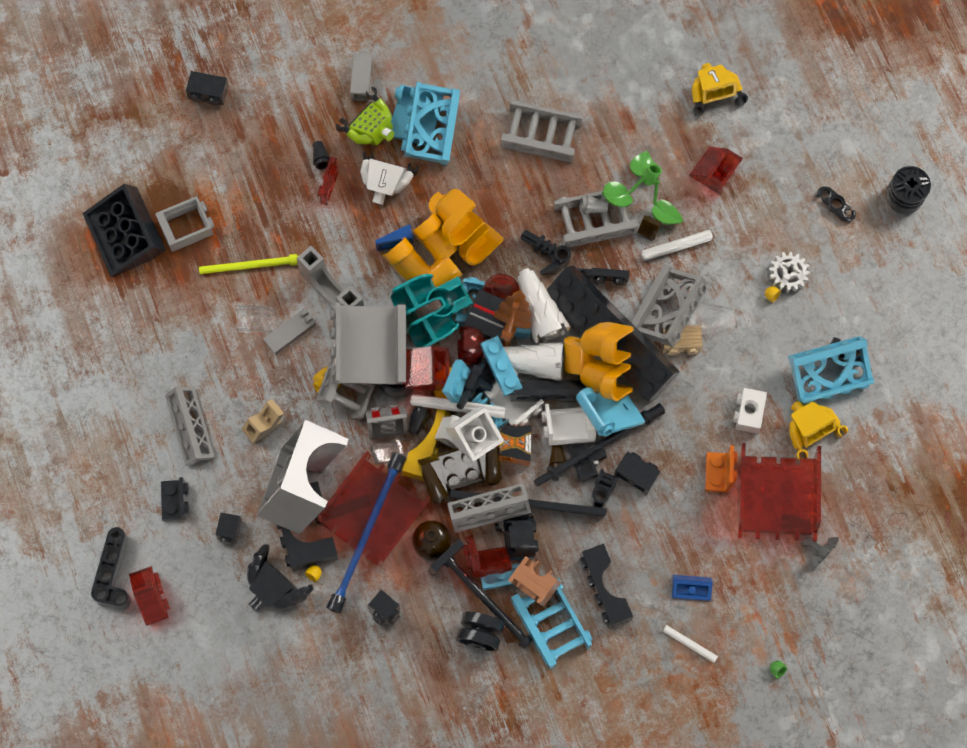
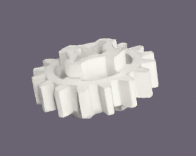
(797, 276)

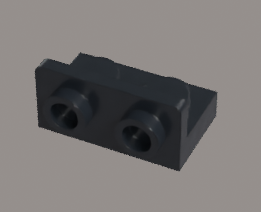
(174, 499)

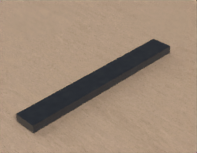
(546, 505)

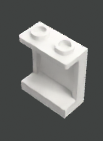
(516, 412)
(567, 426)

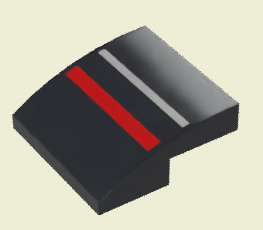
(482, 314)

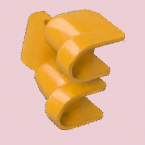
(464, 227)
(408, 262)
(599, 375)

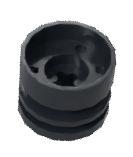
(908, 190)

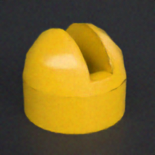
(772, 293)
(313, 573)

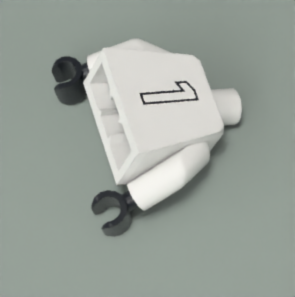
(385, 177)

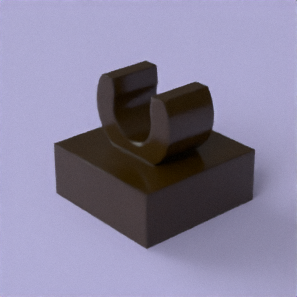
(649, 227)

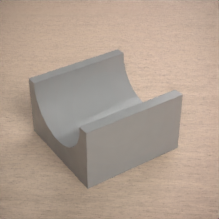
(289, 496)

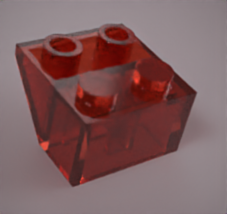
(716, 168)
(427, 368)

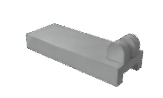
(289, 331)

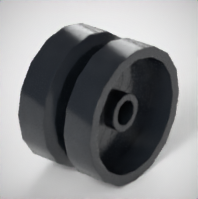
(480, 631)

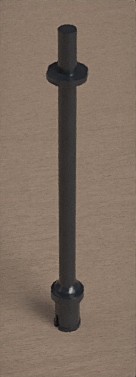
(552, 473)

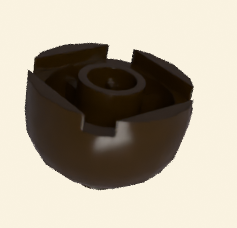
(431, 539)

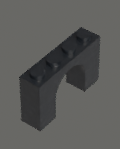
(304, 554)

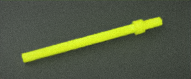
(292, 260)

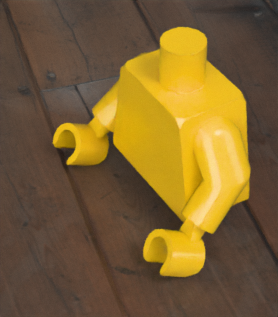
(811, 424)

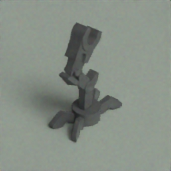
(823, 551)

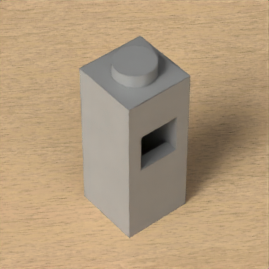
(361, 76)

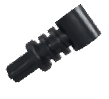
(551, 250)

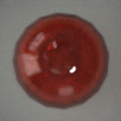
(469, 345)

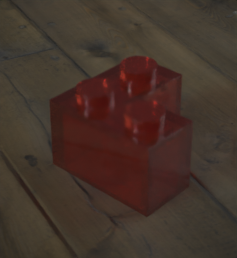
(147, 593)

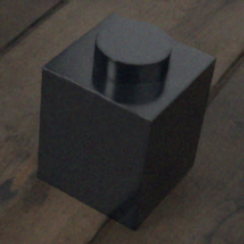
(228, 528)

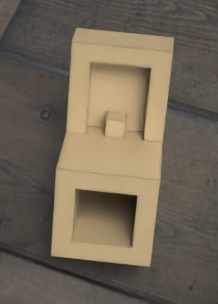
(263, 423)

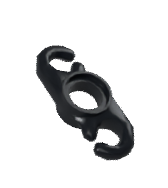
(838, 211)

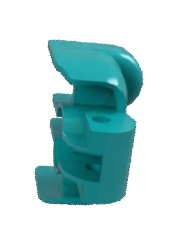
(421, 292)

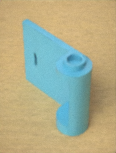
(400, 114)
(609, 415)

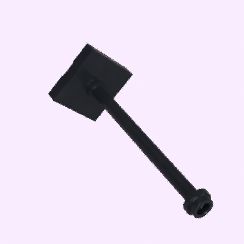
(447, 559)

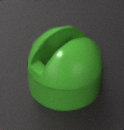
(778, 668)

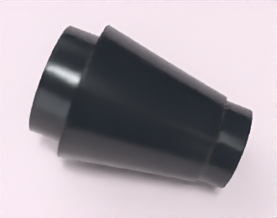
(320, 155)
(418, 419)

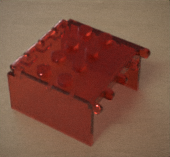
(779, 496)
(354, 502)

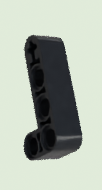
(114, 567)

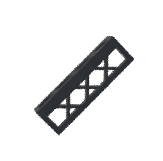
(547, 391)

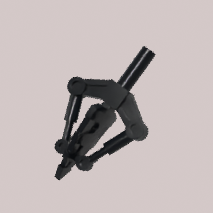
(480, 377)

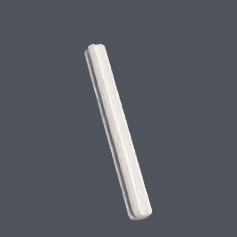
(445, 404)

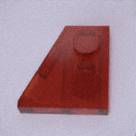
(330, 178)

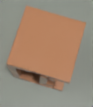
(528, 580)

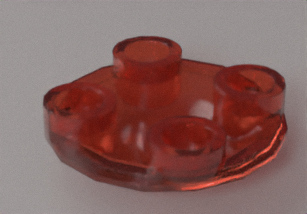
(501, 285)

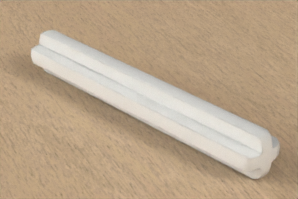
(676, 245)

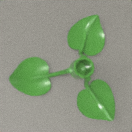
(649, 172)

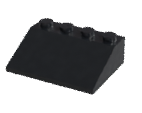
(123, 230)

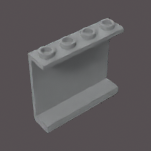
(368, 344)

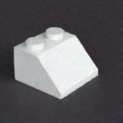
(475, 433)

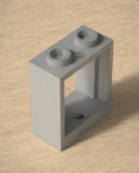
(178, 210)

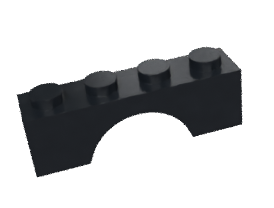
(615, 609)

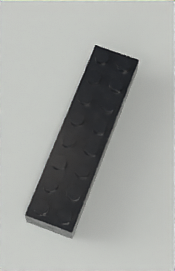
(586, 307)

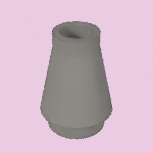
(592, 205)

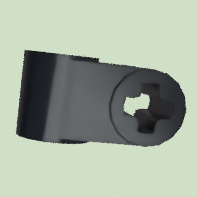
(604, 485)

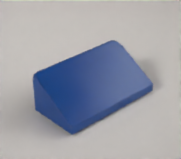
(692, 587)

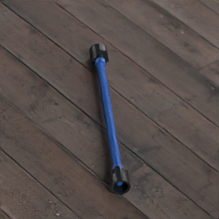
(338, 599)

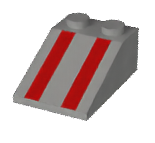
(386, 421)

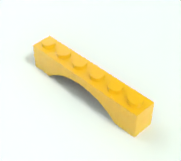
(427, 446)

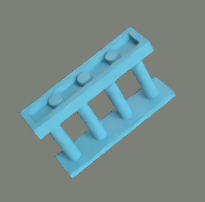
(541, 638)

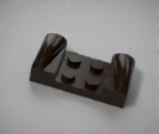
(454, 470)

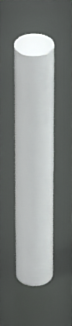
(690, 644)

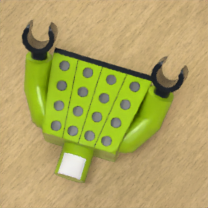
(371, 124)

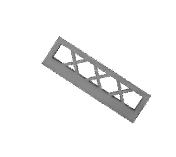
(185, 425)
(489, 511)

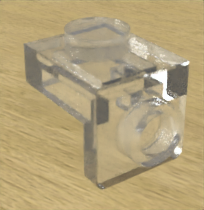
(383, 451)

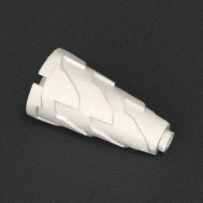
(546, 317)
(541, 360)

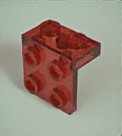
(486, 561)

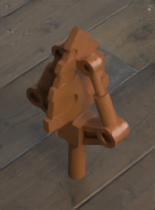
(515, 314)

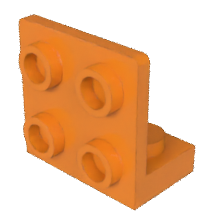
(720, 471)

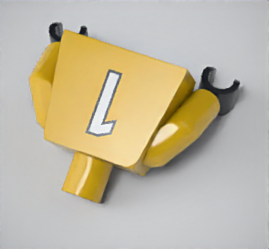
(715, 84)

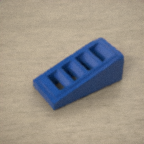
(392, 239)

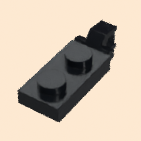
(602, 275)

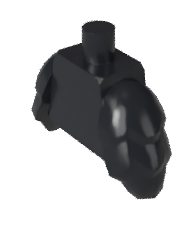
(271, 585)

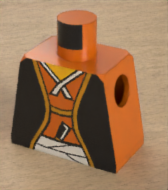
(516, 445)

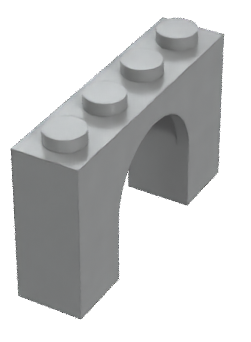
(313, 270)

